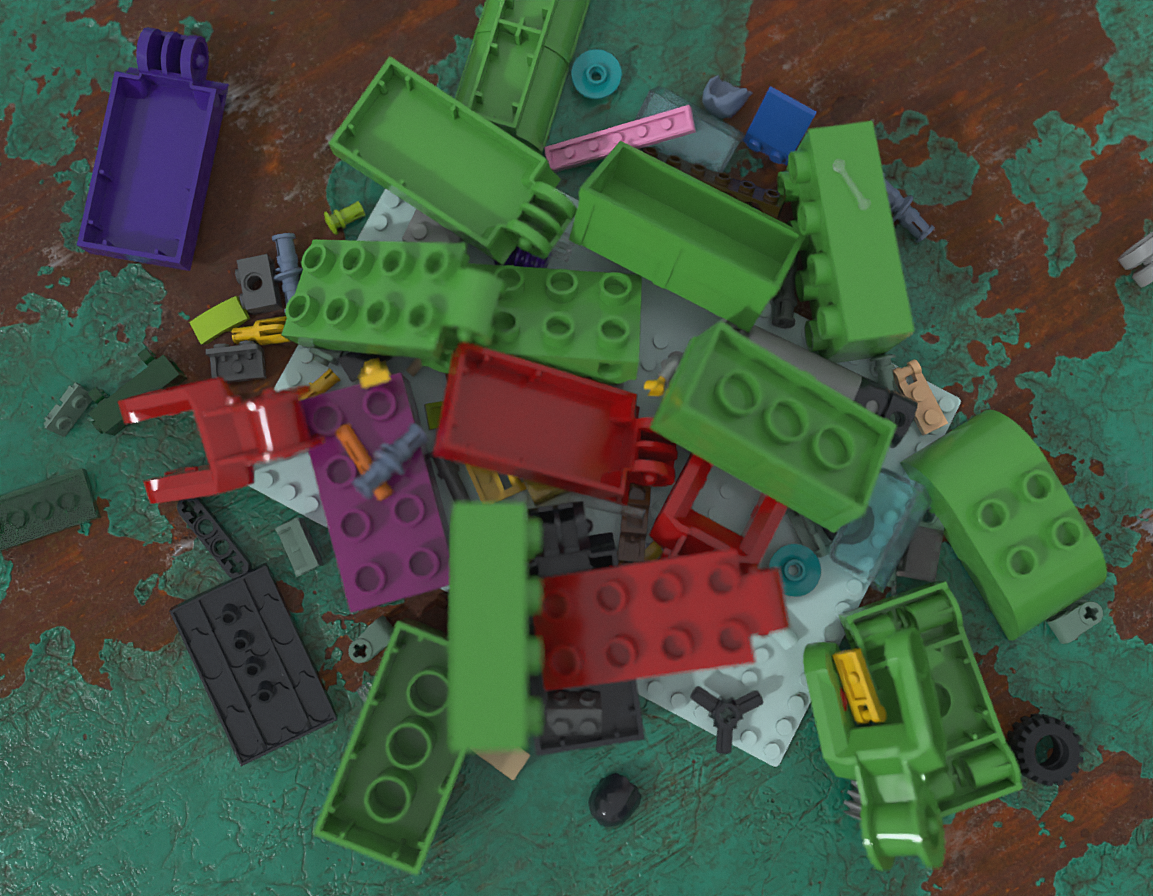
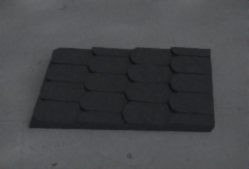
(253, 664)

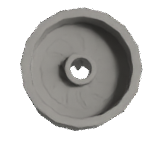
(1137, 254)

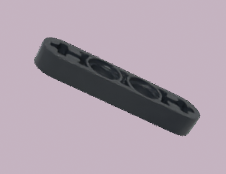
(217, 534)

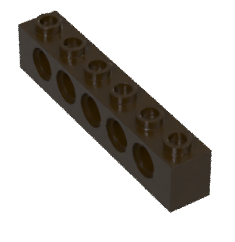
(745, 191)

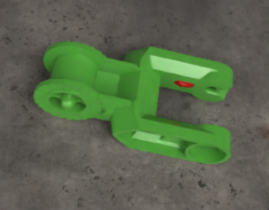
(886, 759)

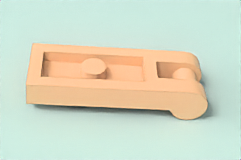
(928, 412)

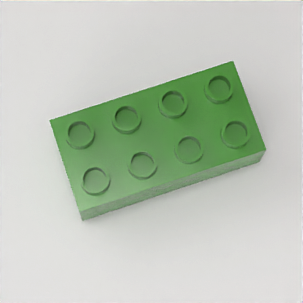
(848, 252)
(489, 627)
(398, 757)

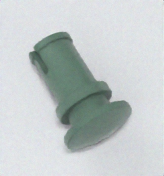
(885, 370)

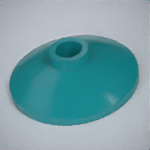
(596, 63)
(807, 567)

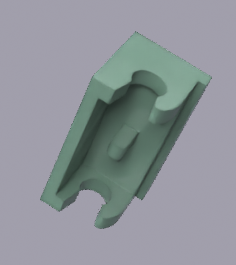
(299, 546)

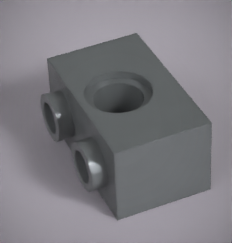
(268, 296)

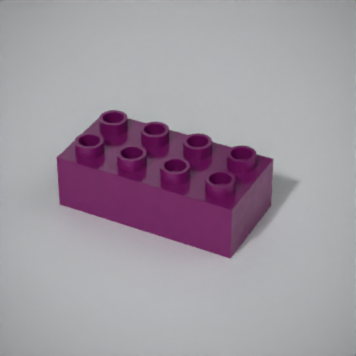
(386, 545)

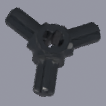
(717, 705)

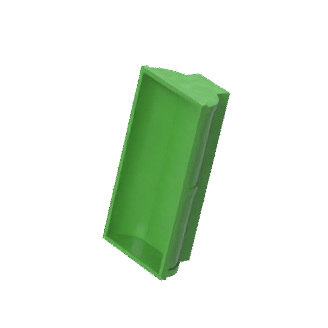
(521, 64)

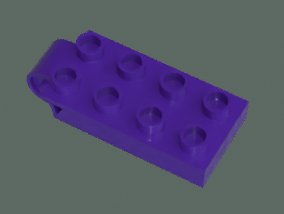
(155, 154)

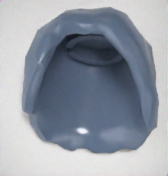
(723, 99)

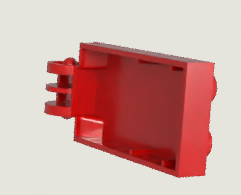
(549, 427)
(655, 618)

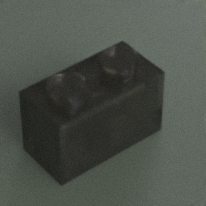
(921, 555)

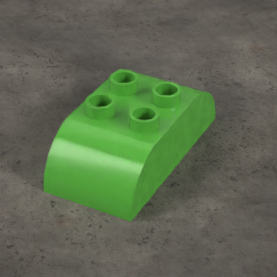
(1009, 521)

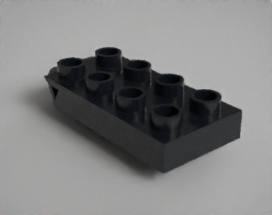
(568, 549)

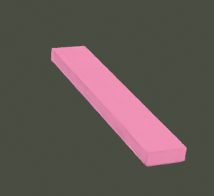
(637, 134)

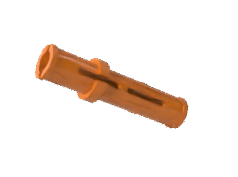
(360, 457)

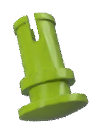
(344, 217)

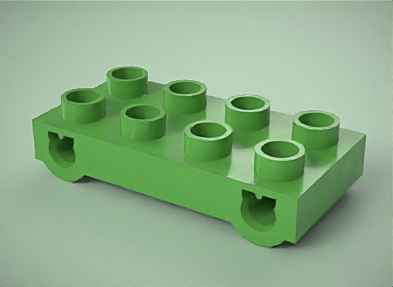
(564, 321)
(977, 755)

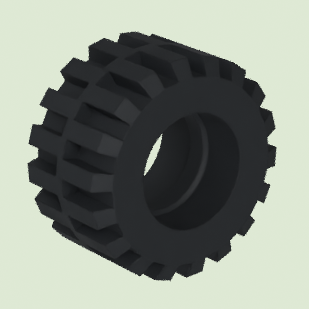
(1064, 755)

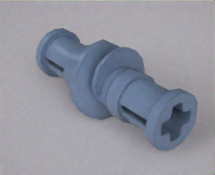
(902, 210)
(288, 263)
(390, 460)

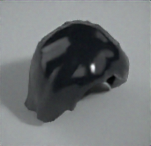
(614, 800)

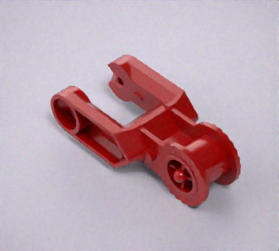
(232, 431)
(685, 531)

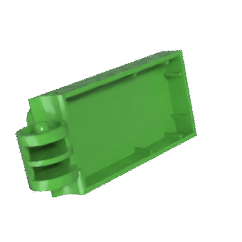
(453, 165)
(391, 298)

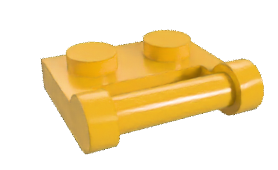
(490, 486)

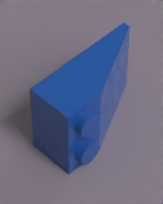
(778, 126)

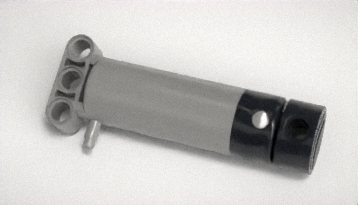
(847, 382)

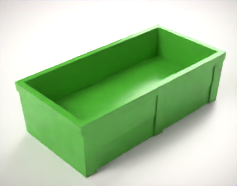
(684, 235)
(774, 427)

